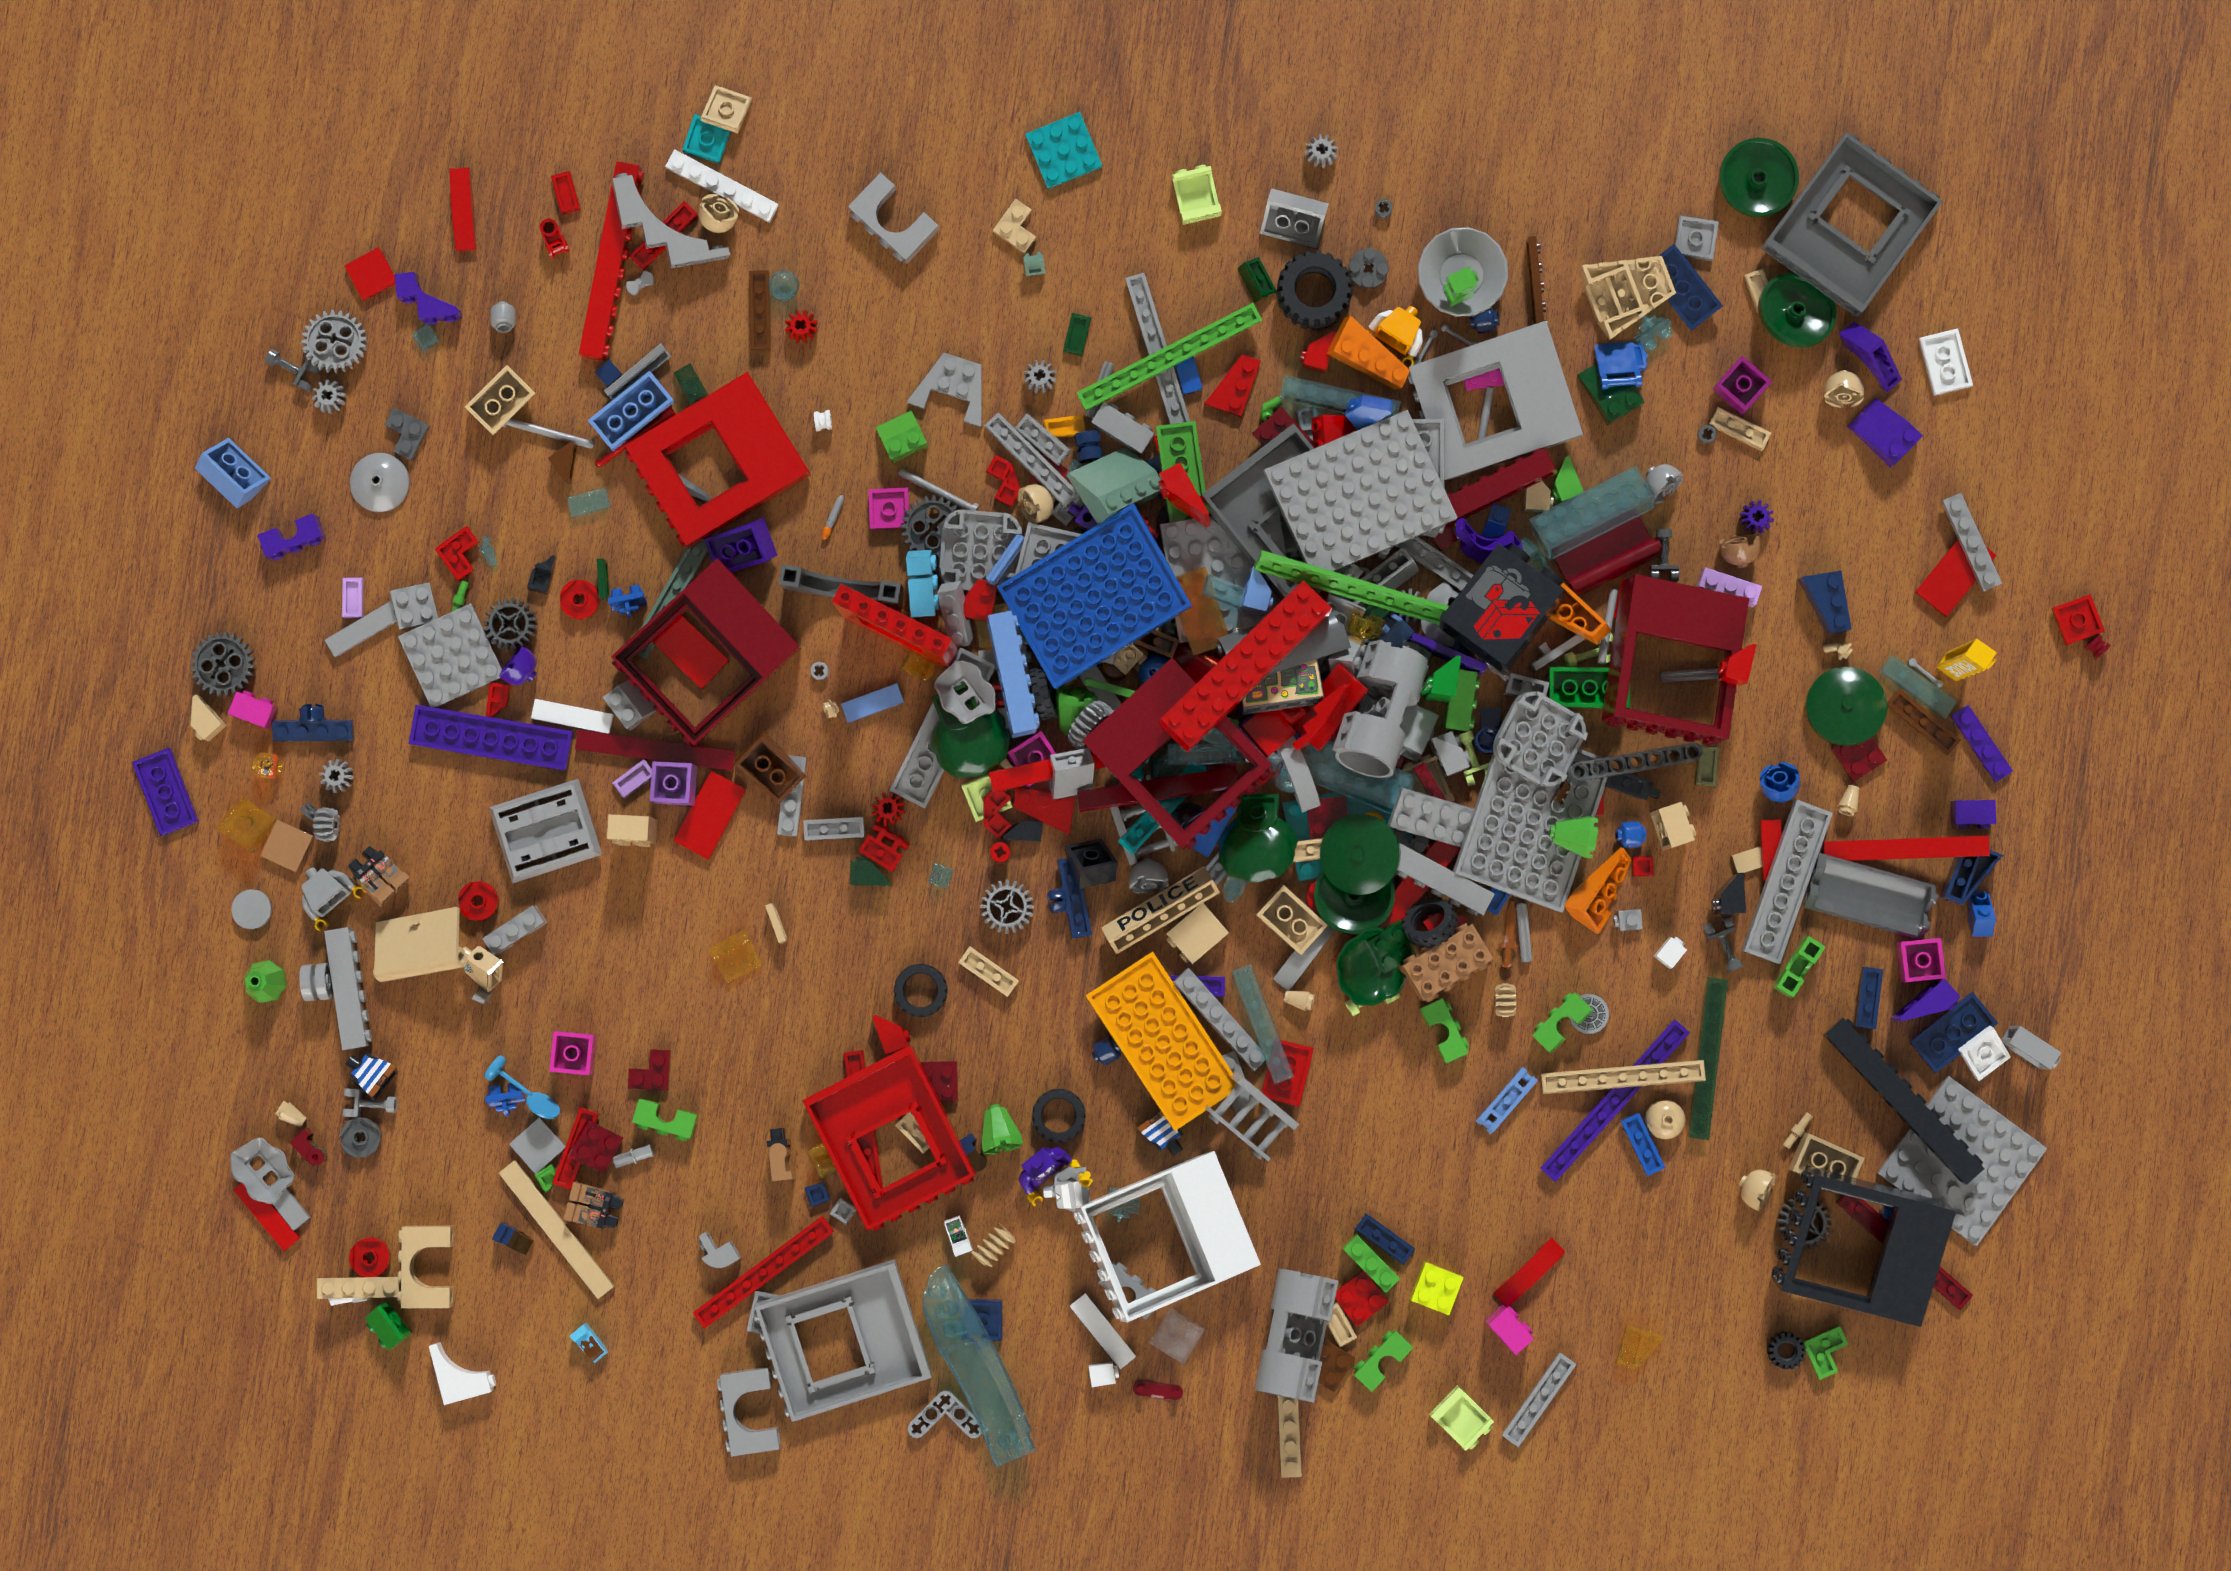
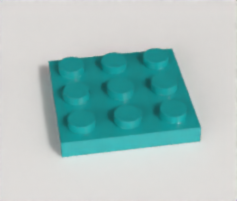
(1063, 150)

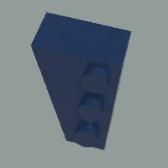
(1829, 600)
(1966, 876)

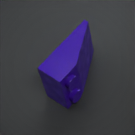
(1885, 432)
(742, 546)
(1934, 998)

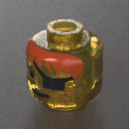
(266, 765)

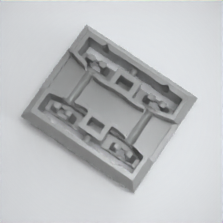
(545, 830)

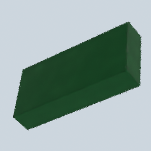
(1077, 334)
(603, 579)

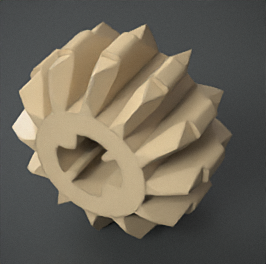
(1505, 1000)

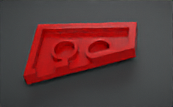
(1235, 387)
(1044, 808)

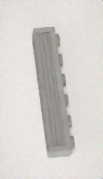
(648, 363)

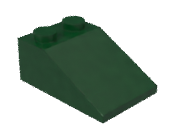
(1610, 402)

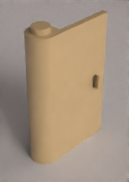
(414, 950)

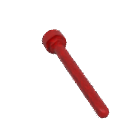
(665, 415)

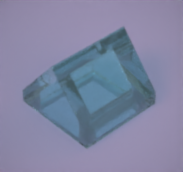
(940, 875)

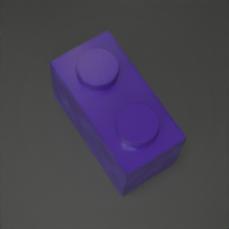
(1973, 813)

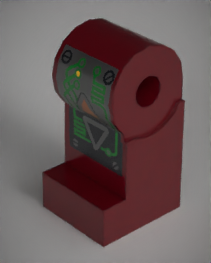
(308, 1149)

